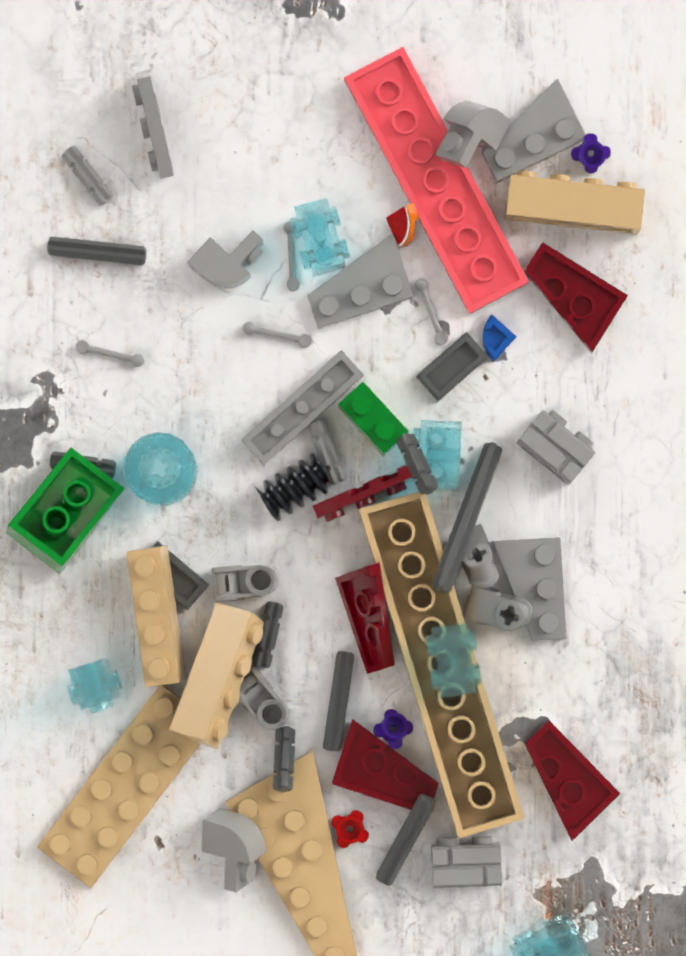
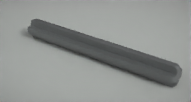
(467, 518)

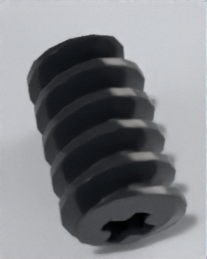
(294, 487)

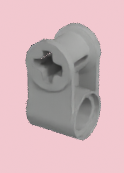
(479, 561)
(241, 582)
(492, 608)
(260, 698)

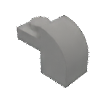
(469, 127)
(226, 269)
(237, 841)

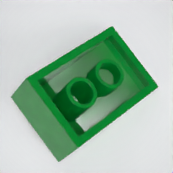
(64, 510)

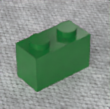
(372, 418)

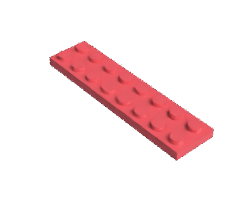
(443, 193)

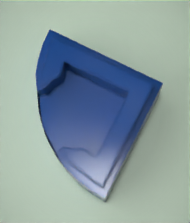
(496, 338)

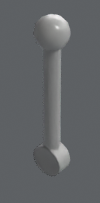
(293, 283)
(440, 337)
(303, 340)
(83, 347)

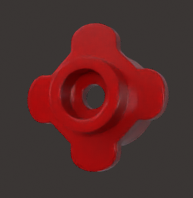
(358, 834)

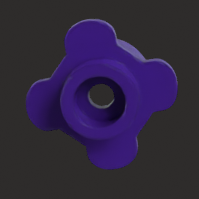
(590, 163)
(395, 719)

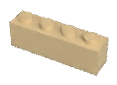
(574, 203)
(156, 616)
(217, 676)

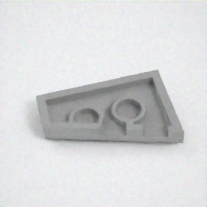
(151, 125)
(536, 134)
(363, 286)
(537, 576)

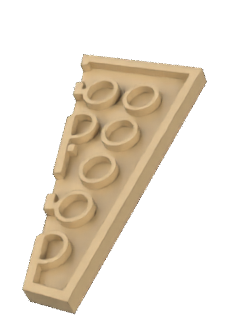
(301, 856)

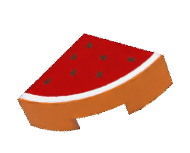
(402, 224)

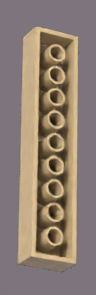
(457, 726)

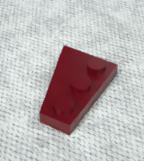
(575, 293)
(363, 496)
(367, 613)
(379, 771)
(569, 778)

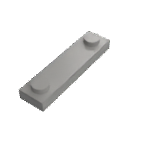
(302, 407)

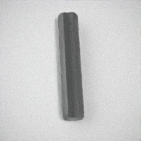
(96, 250)
(338, 701)
(405, 839)

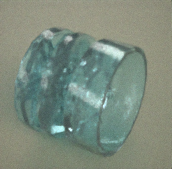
(180, 474)

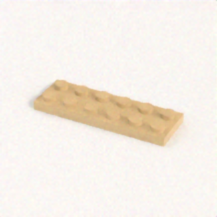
(120, 791)

